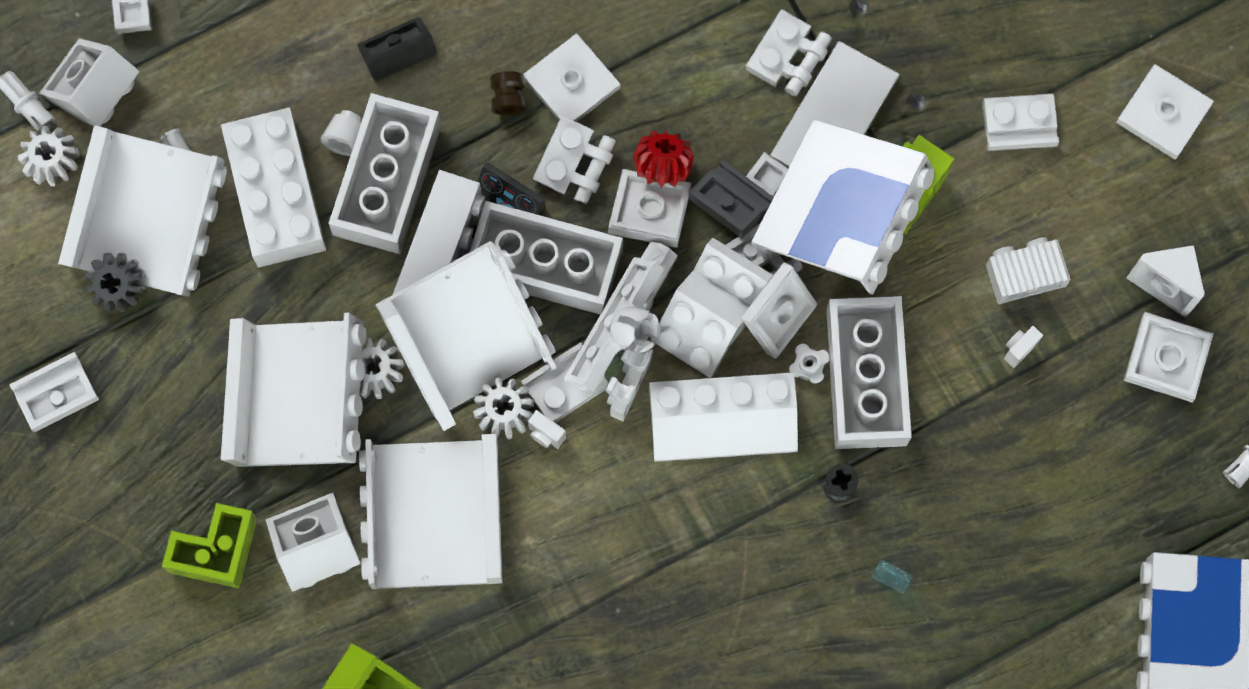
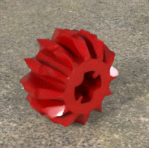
(663, 158)

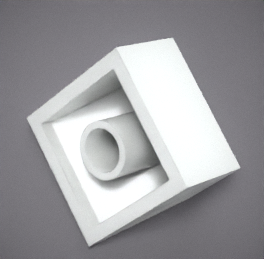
(90, 82)
(312, 542)

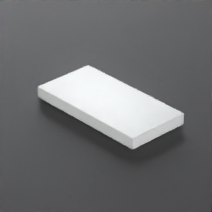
(843, 95)

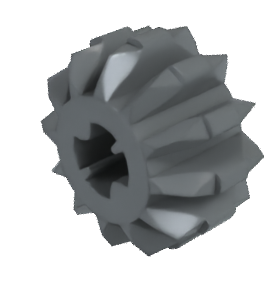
(111, 269)

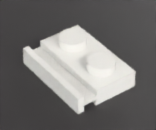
(1020, 122)
(54, 392)
(554, 395)

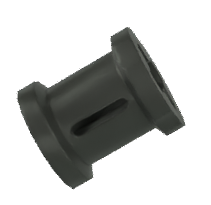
(846, 473)

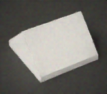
(1170, 277)

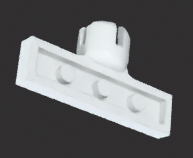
(619, 327)

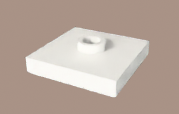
(571, 80)
(1164, 111)
(648, 210)
(779, 310)
(1168, 357)

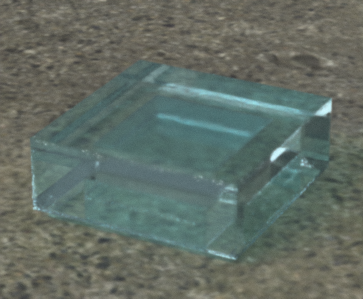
(892, 576)

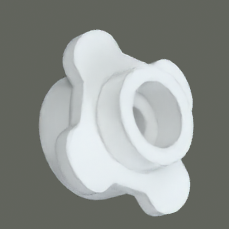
(813, 373)

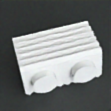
(1027, 270)

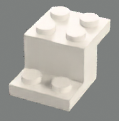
(709, 307)

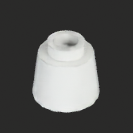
(342, 132)

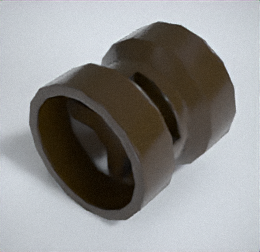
(508, 95)

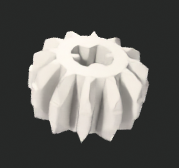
(39, 147)
(387, 365)
(497, 398)

